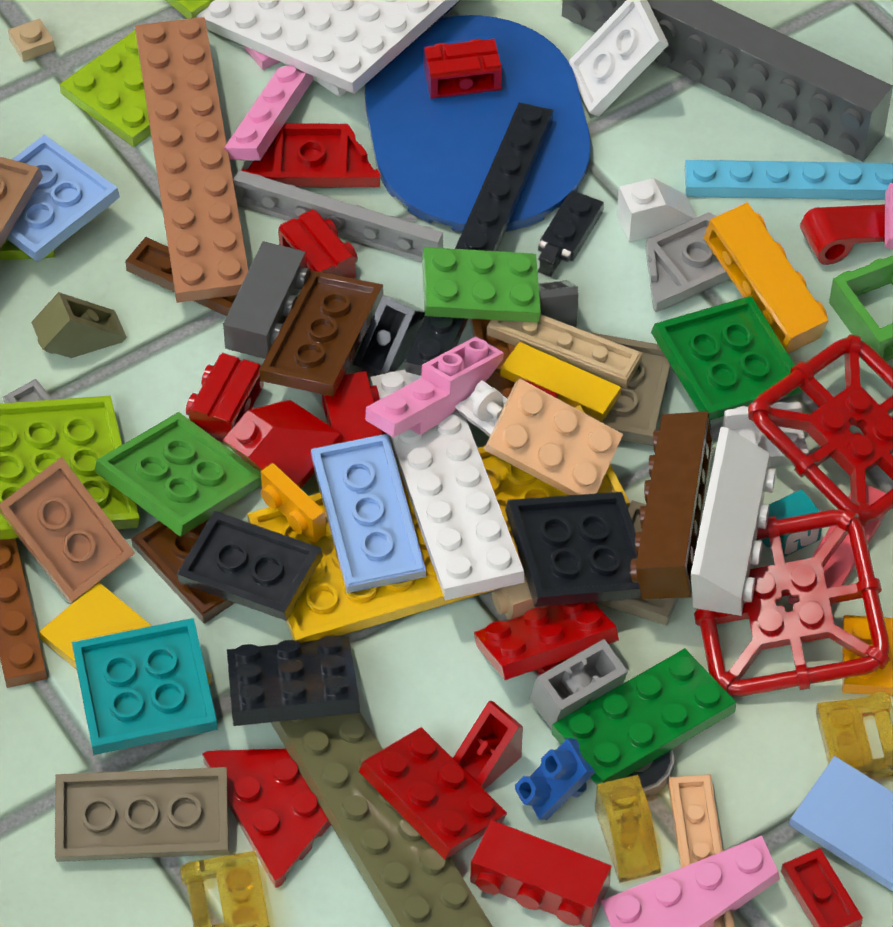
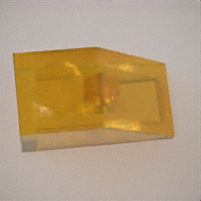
(627, 828)

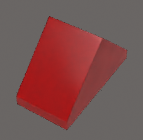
(490, 745)

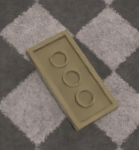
(141, 814)

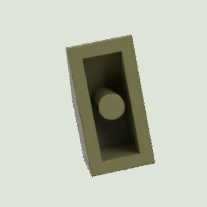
(76, 327)

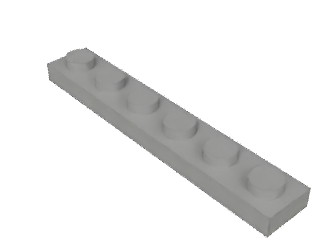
(351, 221)

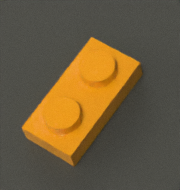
(300, 510)

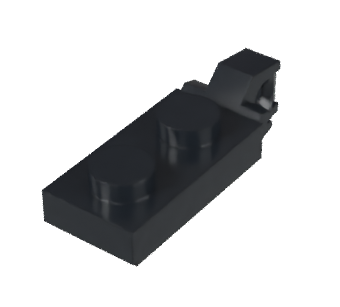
(568, 231)

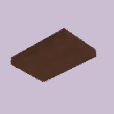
(165, 554)

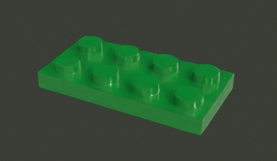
(646, 717)

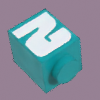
(791, 506)

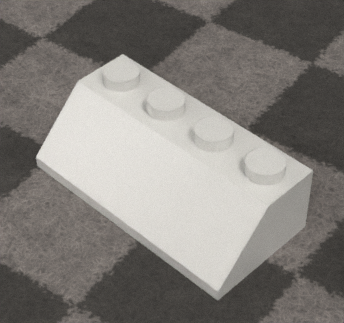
(731, 525)

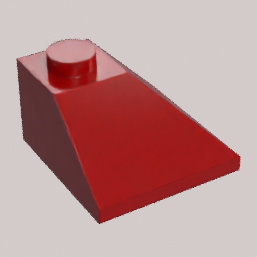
(282, 436)

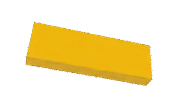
(569, 382)

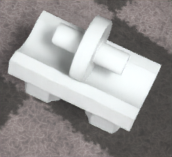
(482, 407)

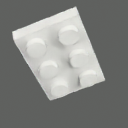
(617, 54)

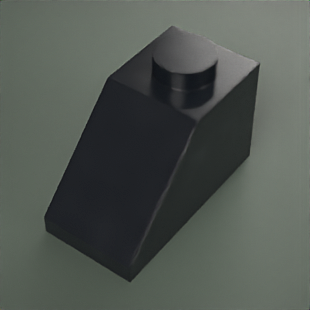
(389, 336)

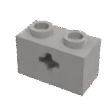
(577, 682)

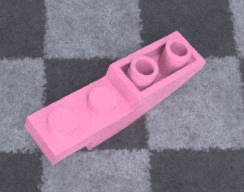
(441, 387)

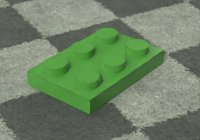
(480, 284)

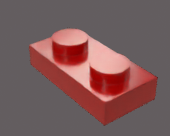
(820, 891)

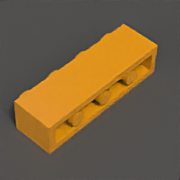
(762, 271)

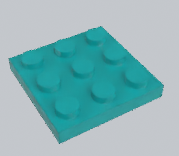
(144, 686)

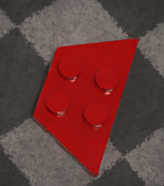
(316, 157)
(271, 806)

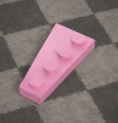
(698, 891)

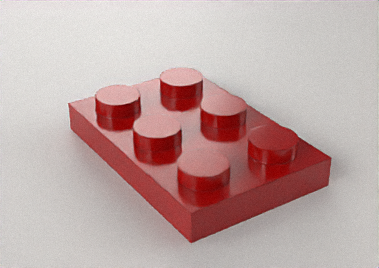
(543, 637)
(432, 792)

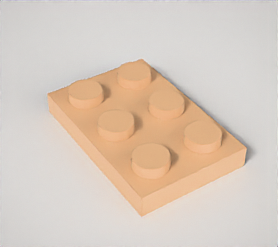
(553, 440)

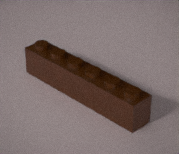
(673, 506)

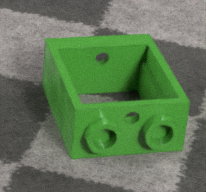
(851, 311)

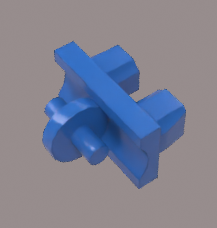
(558, 778)

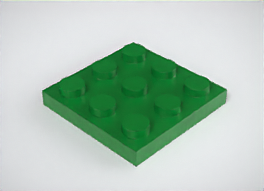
(724, 355)

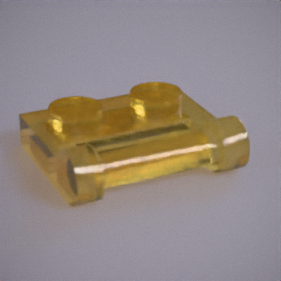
(846, 736)
(238, 889)

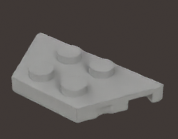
(682, 263)

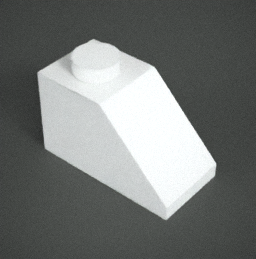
(651, 209)

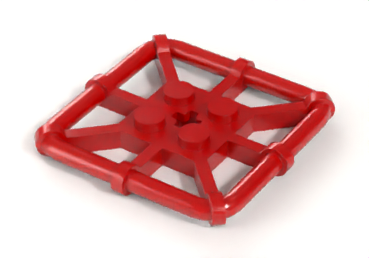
(831, 425)
(810, 616)

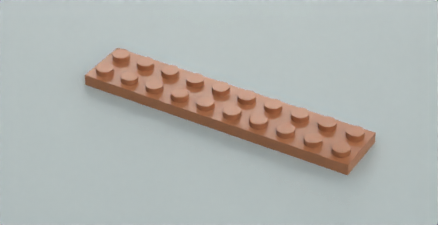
(191, 160)

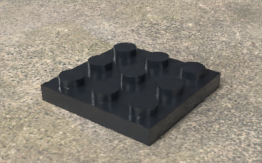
(575, 547)
(292, 681)

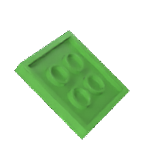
(178, 473)

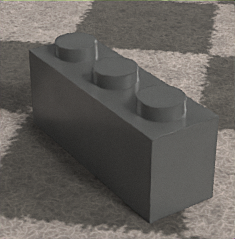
(265, 299)

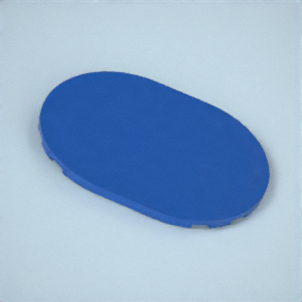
(442, 148)

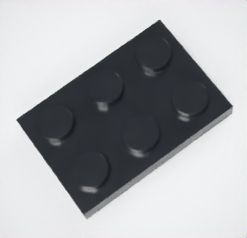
(250, 565)

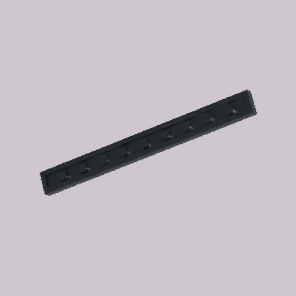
(488, 219)

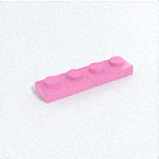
(268, 114)

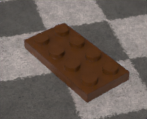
(321, 333)

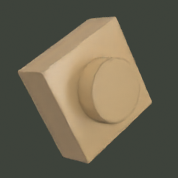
(31, 40)

